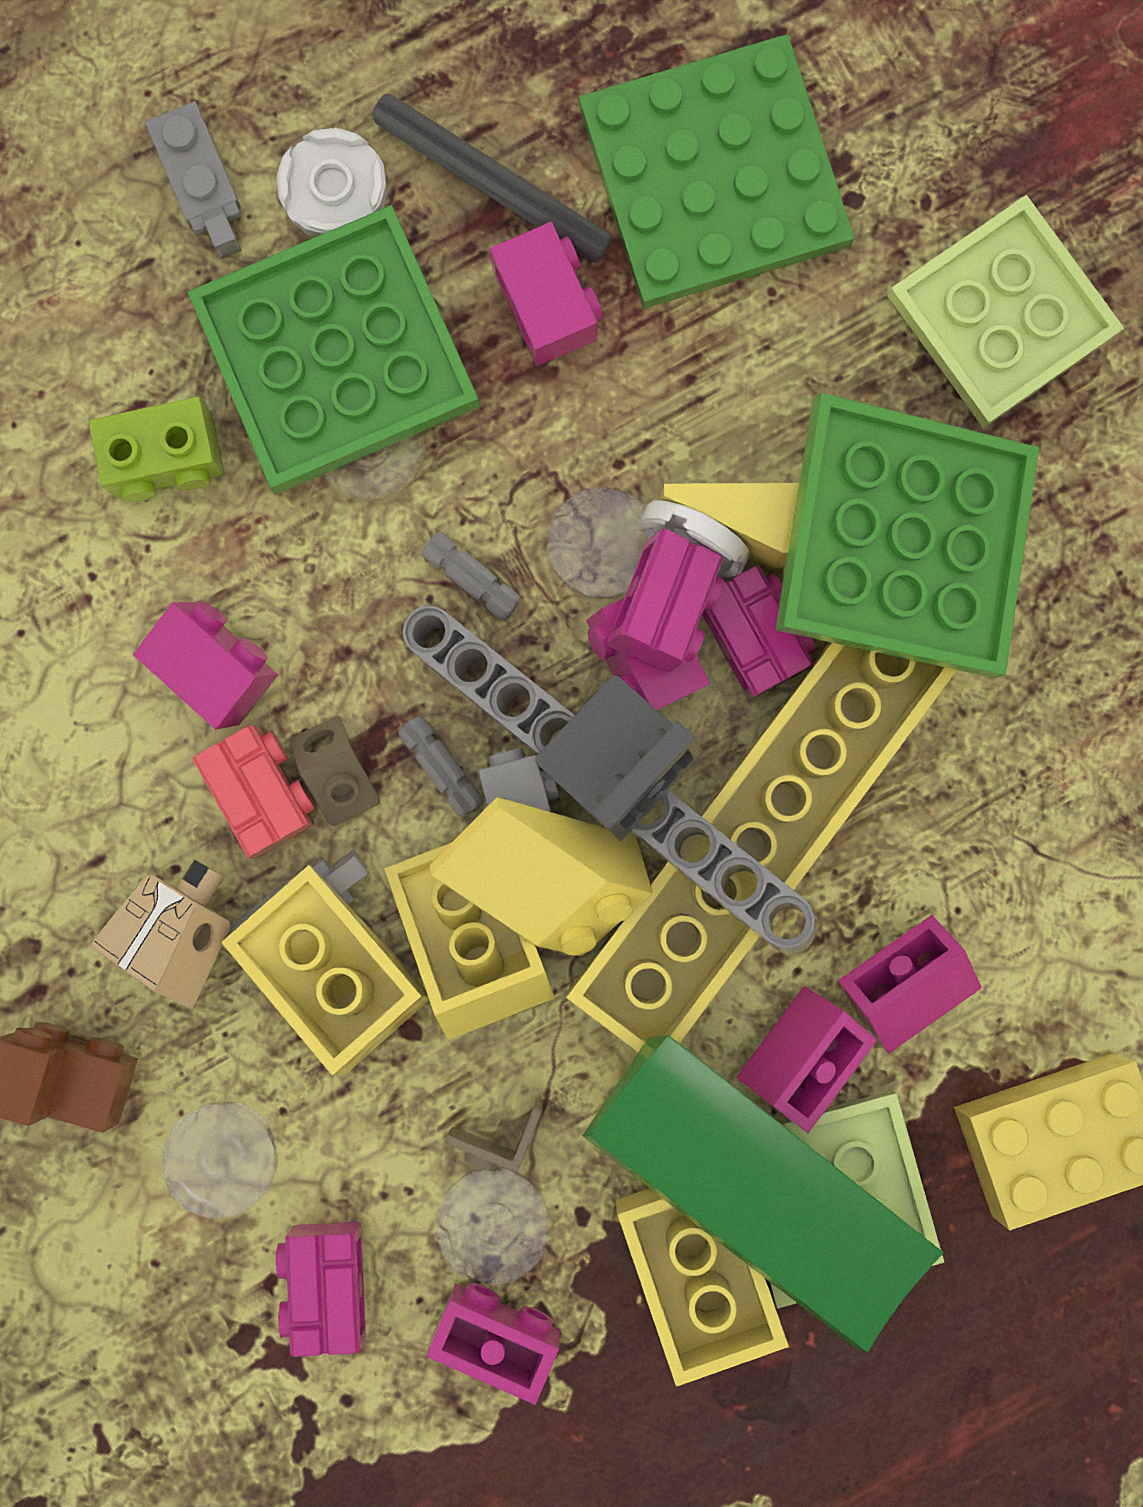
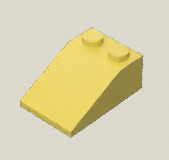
(753, 511)
(545, 875)
(465, 956)
(326, 971)

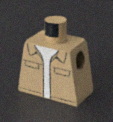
(168, 934)

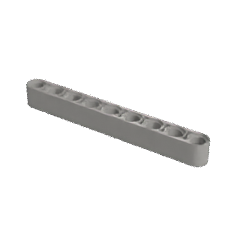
(665, 836)

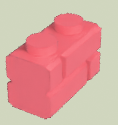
(255, 790)

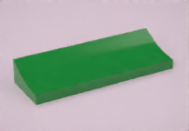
(760, 1191)

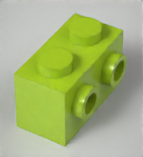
(156, 449)

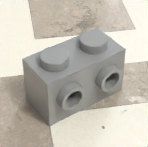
(518, 780)

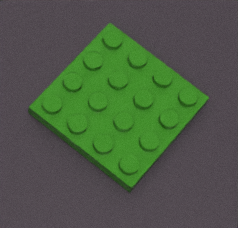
(715, 171)
(333, 349)
(907, 537)

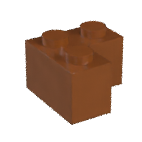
(63, 1078)

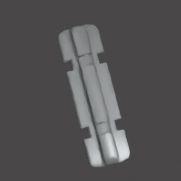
(471, 576)
(440, 766)

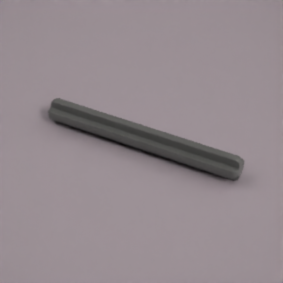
(489, 176)

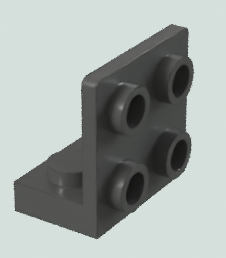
(619, 756)

